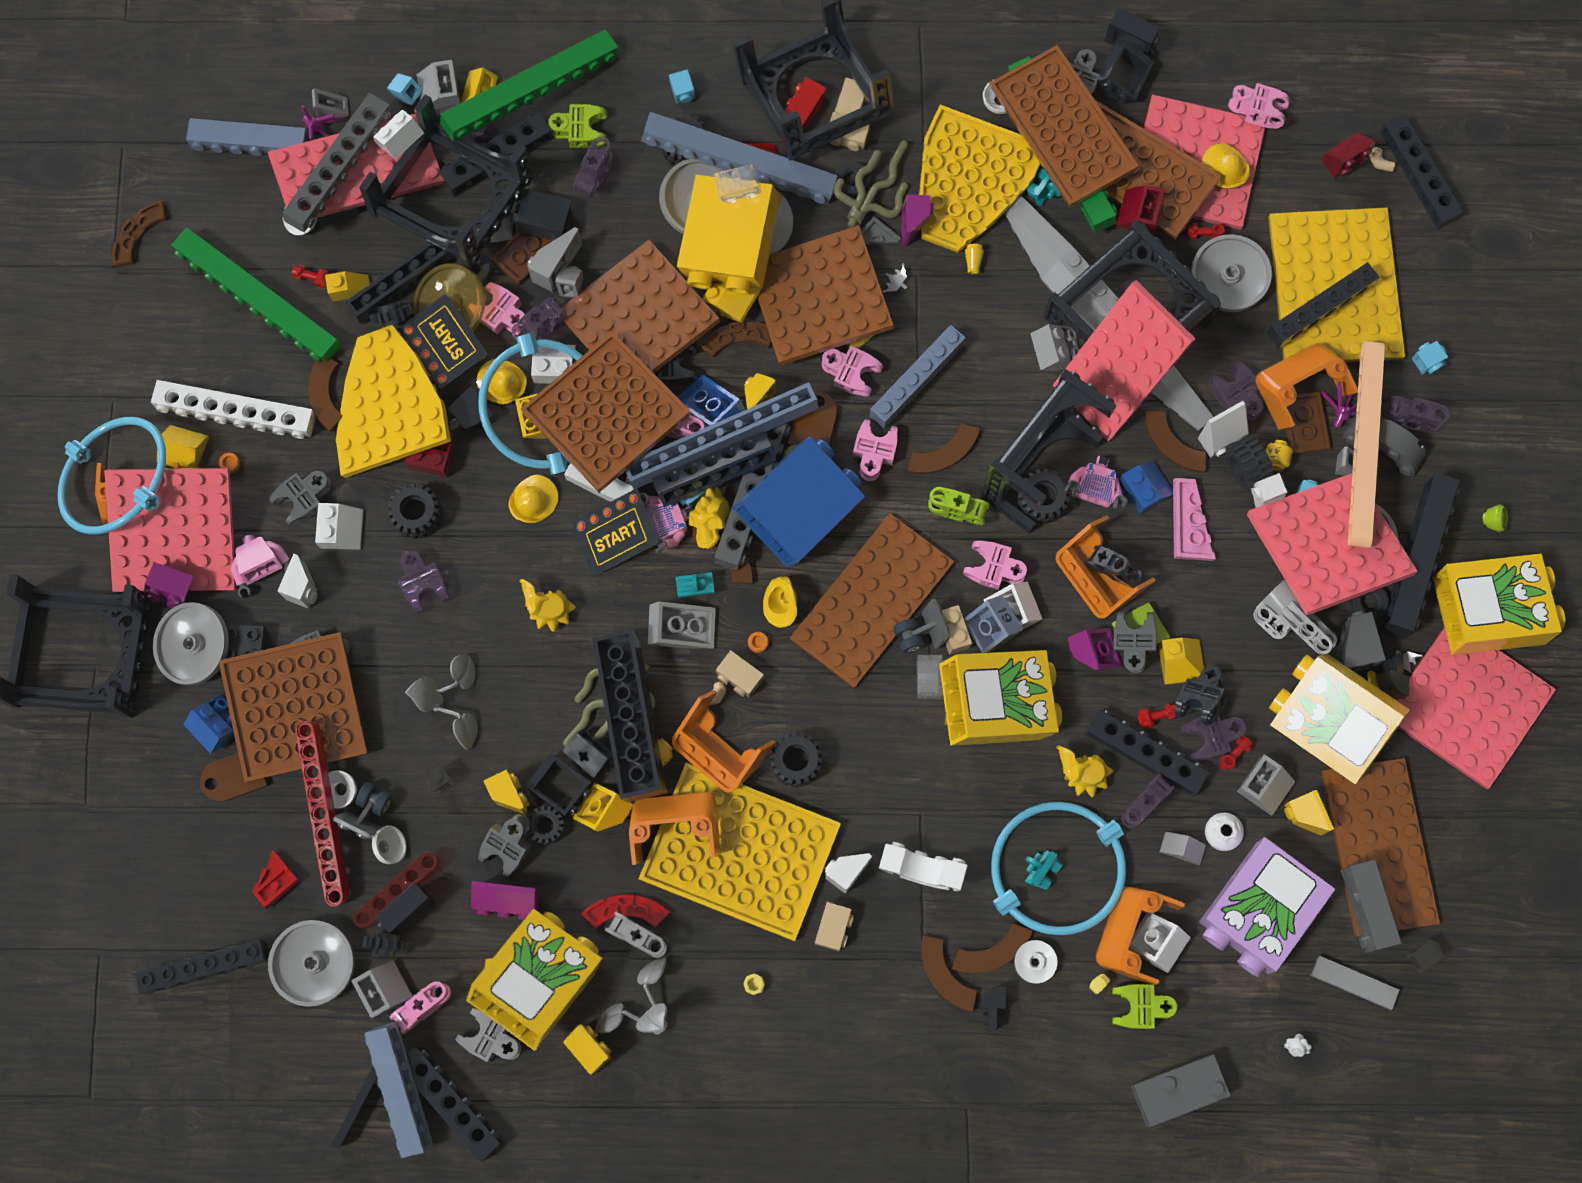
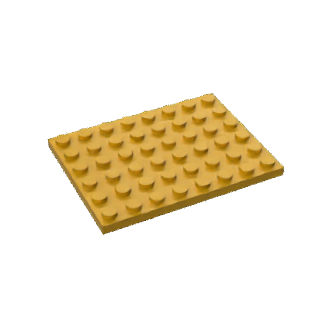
(1318, 251)
(766, 858)

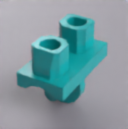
(1044, 190)
(695, 585)
(1039, 866)

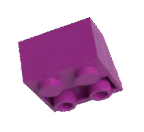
(167, 585)

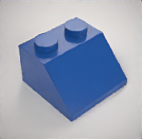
(1145, 486)

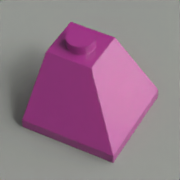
(915, 215)
(1095, 649)

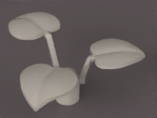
(427, 698)
(653, 1019)

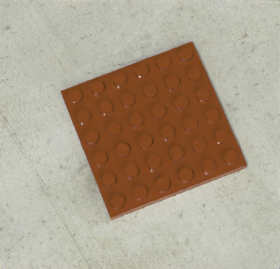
(822, 296)
(643, 306)
(605, 411)
(288, 685)

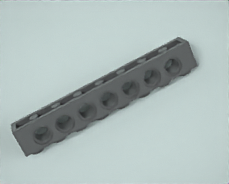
(370, 107)
(725, 555)

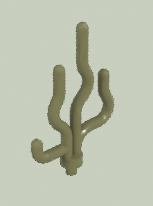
(860, 206)
(593, 705)

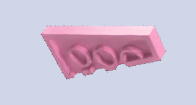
(1190, 531)

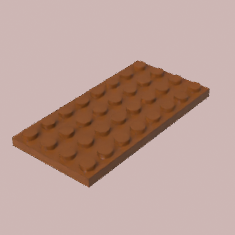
(1064, 126)
(1162, 166)
(869, 597)
(1381, 824)

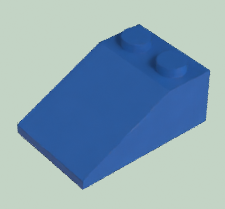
(710, 401)

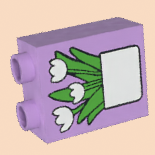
(1265, 908)

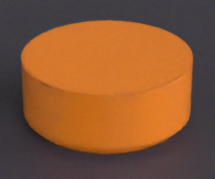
(230, 461)
(758, 642)

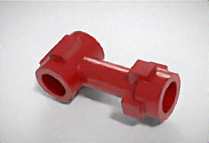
(1193, 230)
(320, 280)
(1147, 718)
(1228, 761)

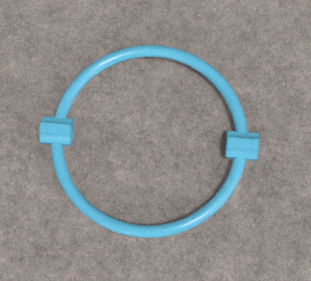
(527, 346)
(143, 497)
(1108, 834)

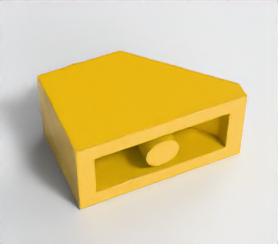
(345, 284)

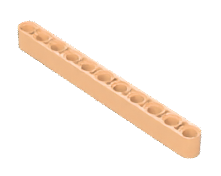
(1366, 444)

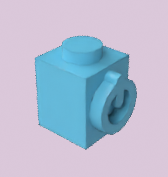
(1430, 358)

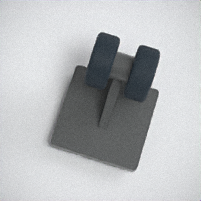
(934, 627)
(372, 803)

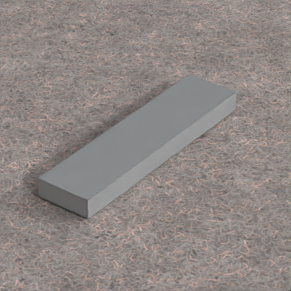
(1354, 982)

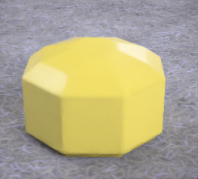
(1099, 983)
(754, 984)

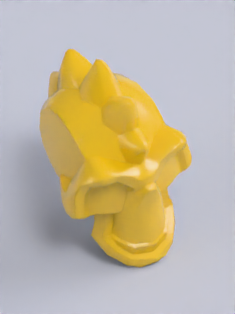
(709, 516)
(548, 607)
(1084, 772)

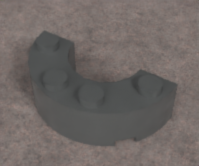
(1396, 443)

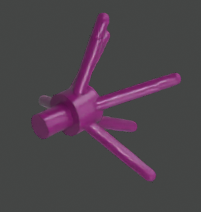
(314, 124)
(1342, 411)

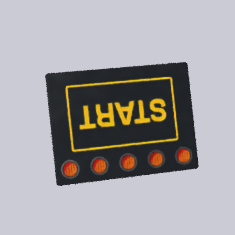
(443, 341)
(615, 532)

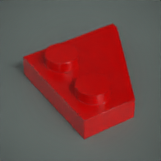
(274, 881)

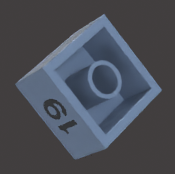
(992, 624)

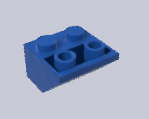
(211, 724)

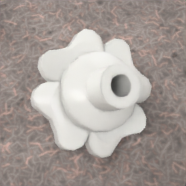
(1298, 1046)

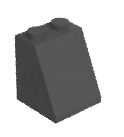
(1360, 643)

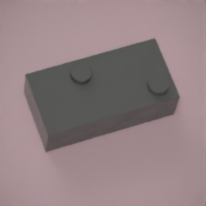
(1370, 906)
(1180, 1090)

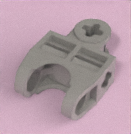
(627, 932)
(489, 1040)

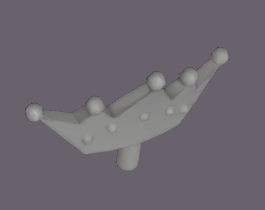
(896, 280)
(1409, 657)

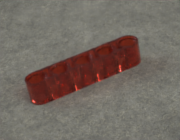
(402, 880)

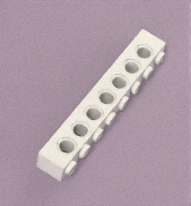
(166, 391)

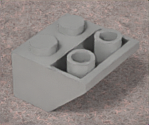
(440, 84)
(1054, 346)
(1266, 784)
(382, 989)

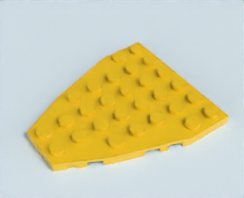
(971, 176)
(387, 405)

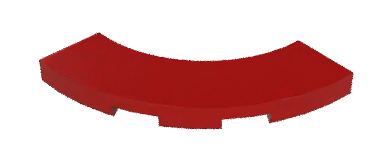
(627, 906)

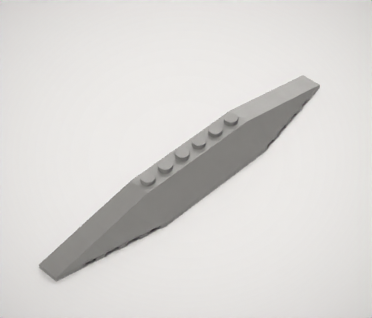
(1058, 266)

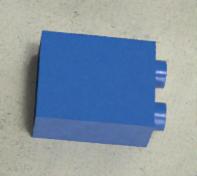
(800, 500)

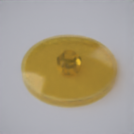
(461, 287)

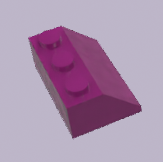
(503, 899)

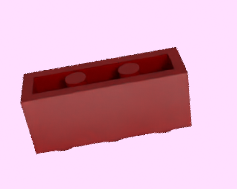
(806, 100)

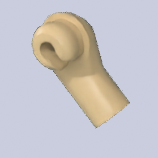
(1379, 162)
(721, 690)

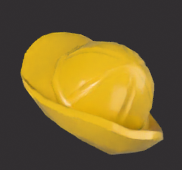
(1228, 163)
(506, 384)
(533, 499)
(780, 602)

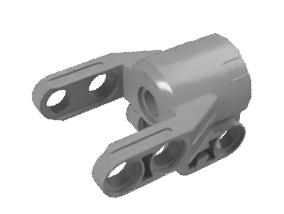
(1288, 612)

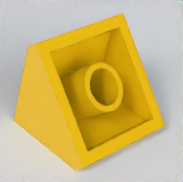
(183, 446)

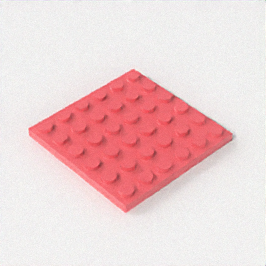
(1193, 131)
(184, 533)
(1312, 550)
(1472, 708)

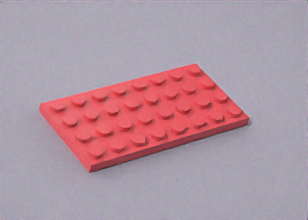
(296, 162)
(1129, 356)

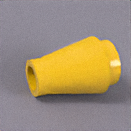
(974, 256)

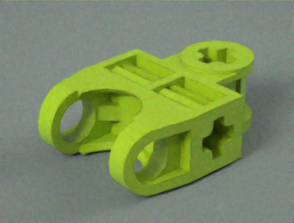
(569, 125)
(950, 503)
(1142, 1015)

